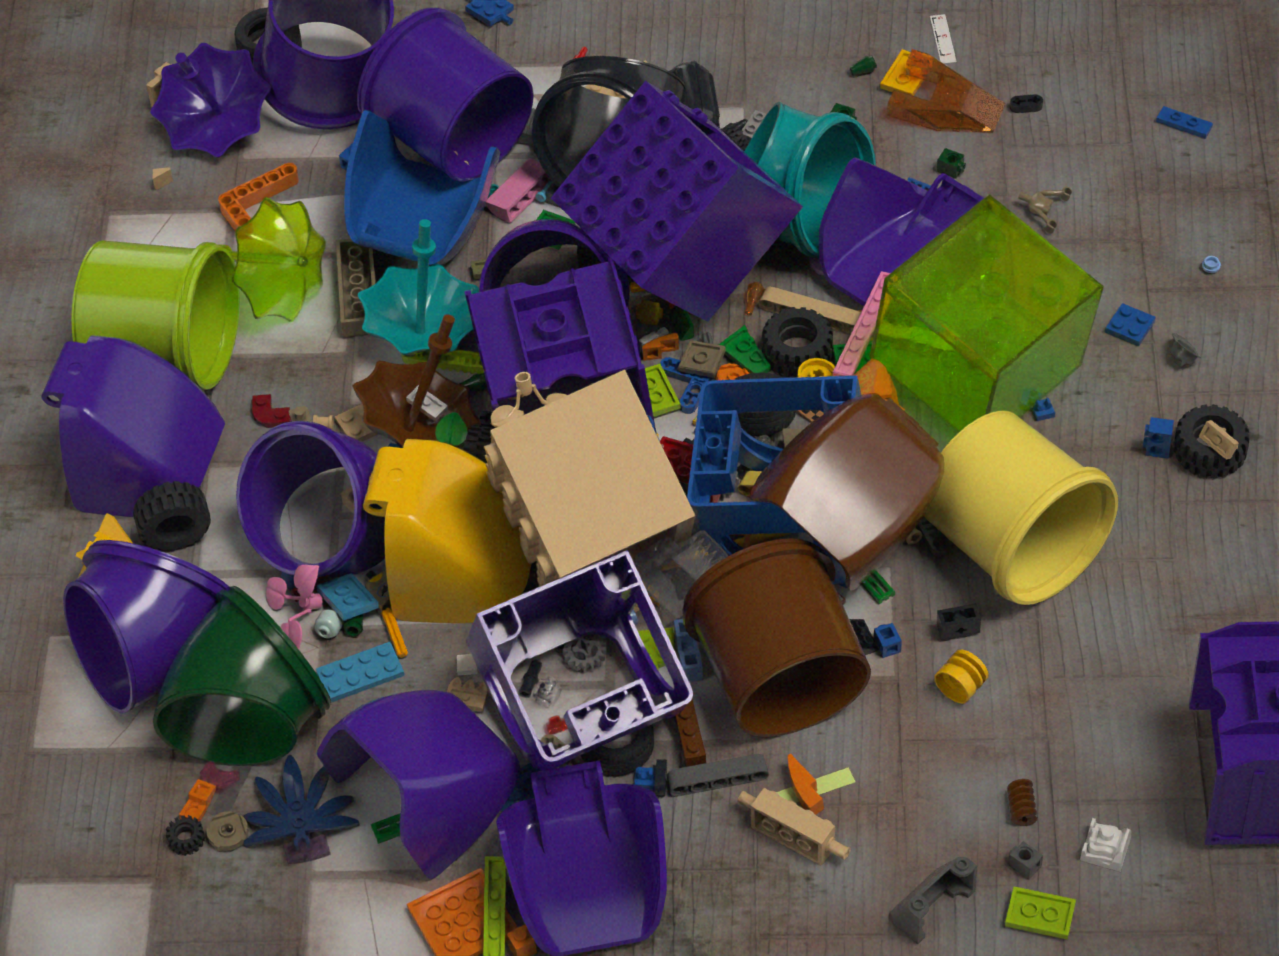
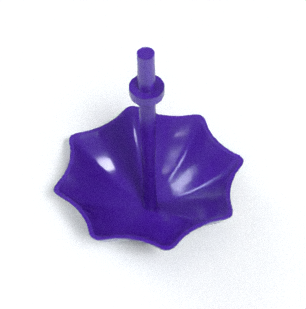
(210, 99)

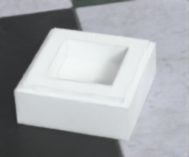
(466, 665)

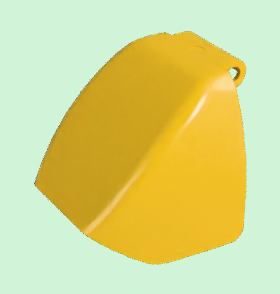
(443, 534)

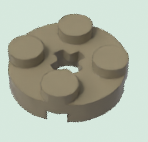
(230, 841)

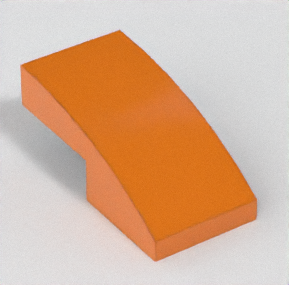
(654, 348)
(199, 800)

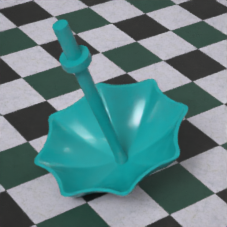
(412, 302)

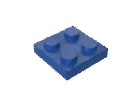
(1130, 324)

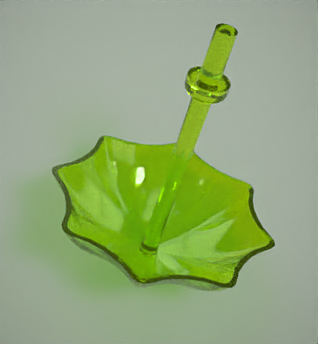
(278, 259)

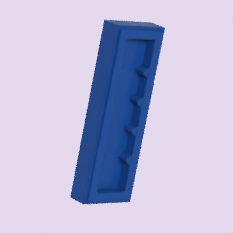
(1184, 122)

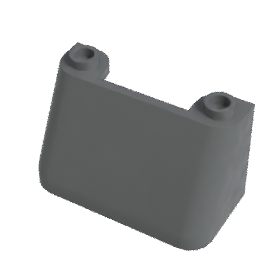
(953, 878)

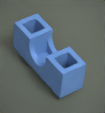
(688, 652)

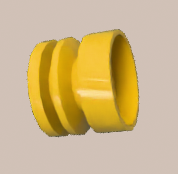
(961, 676)

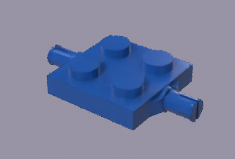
(490, 11)

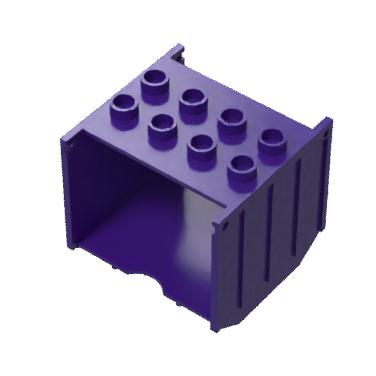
(557, 333)
(1240, 686)

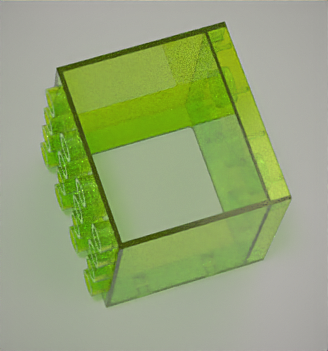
(984, 317)

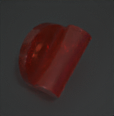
(556, 725)

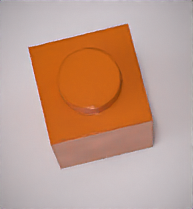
(521, 942)

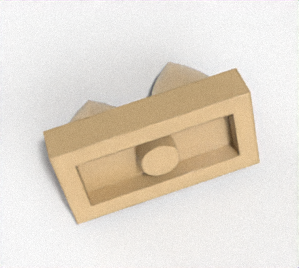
(1218, 439)

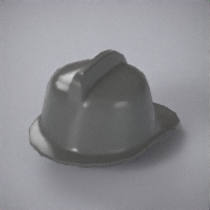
(1183, 351)

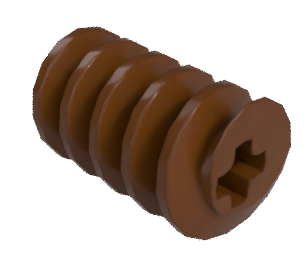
(1022, 802)

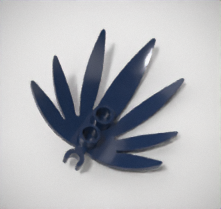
(298, 814)

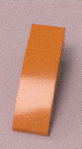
(804, 786)

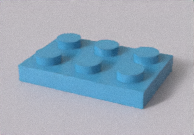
(347, 596)

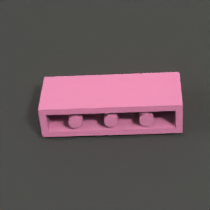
(518, 191)

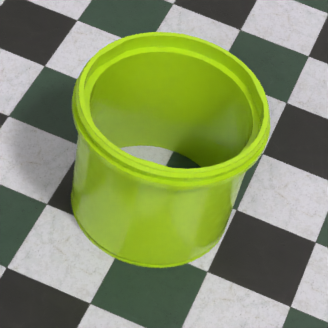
(164, 300)

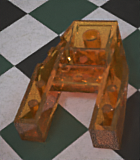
(954, 104)

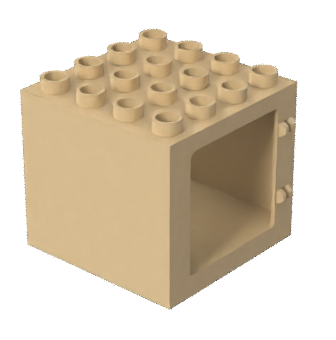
(586, 480)

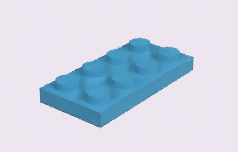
(360, 671)

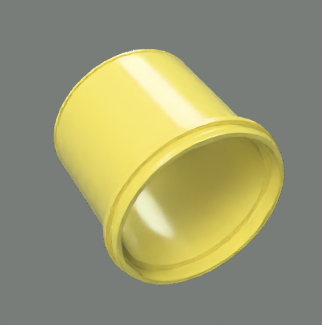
(1021, 507)

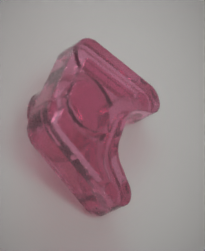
(218, 777)

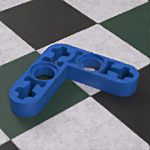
(694, 381)

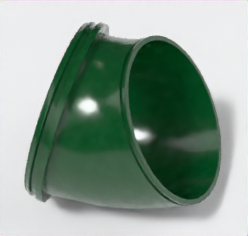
(238, 688)

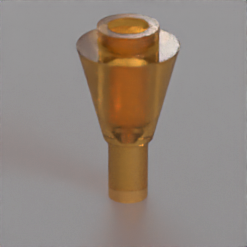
(754, 293)

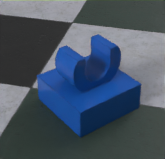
(1043, 410)
(645, 777)

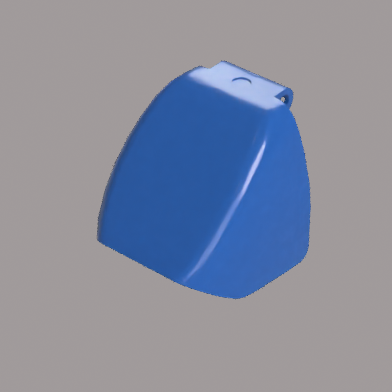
(392, 194)

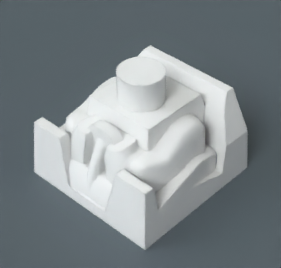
(1106, 846)

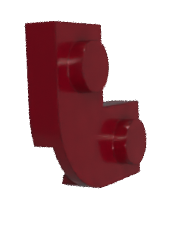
(267, 415)

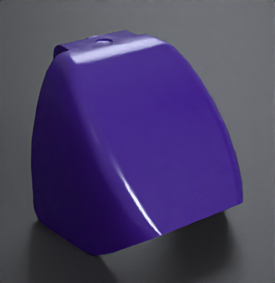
(882, 222)
(127, 423)
(442, 758)
(585, 860)

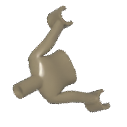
(1041, 205)

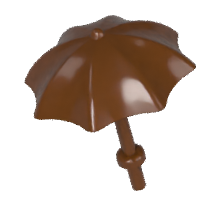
(389, 384)

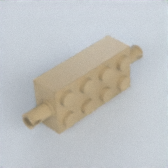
(793, 826)

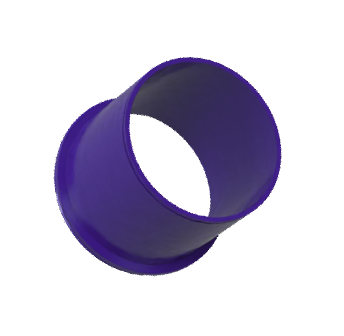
(310, 86)
(445, 93)

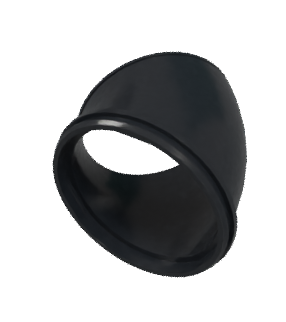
(575, 117)

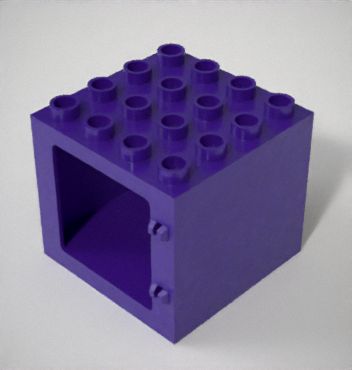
(676, 202)

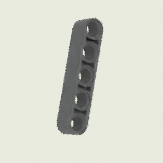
(717, 775)

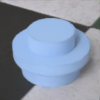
(1211, 264)

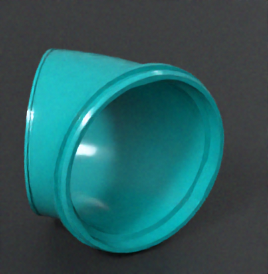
(807, 160)

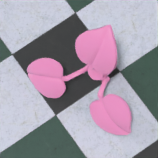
(304, 580)

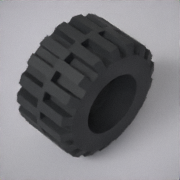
(476, 439)

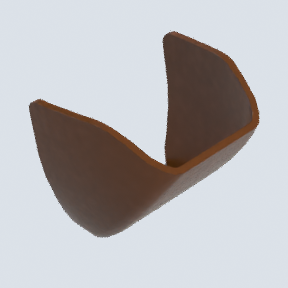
(856, 482)

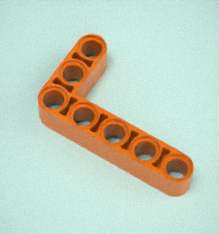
(254, 191)

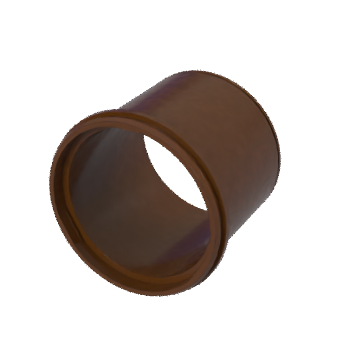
(777, 636)

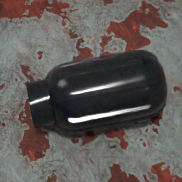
(699, 89)

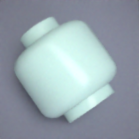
(328, 624)

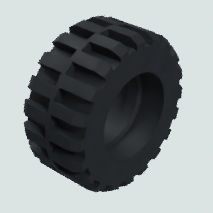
(794, 324)
(1205, 459)
(171, 516)

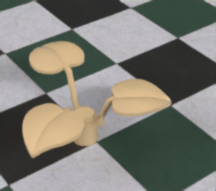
(524, 387)

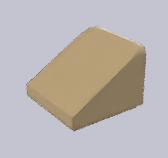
(162, 177)

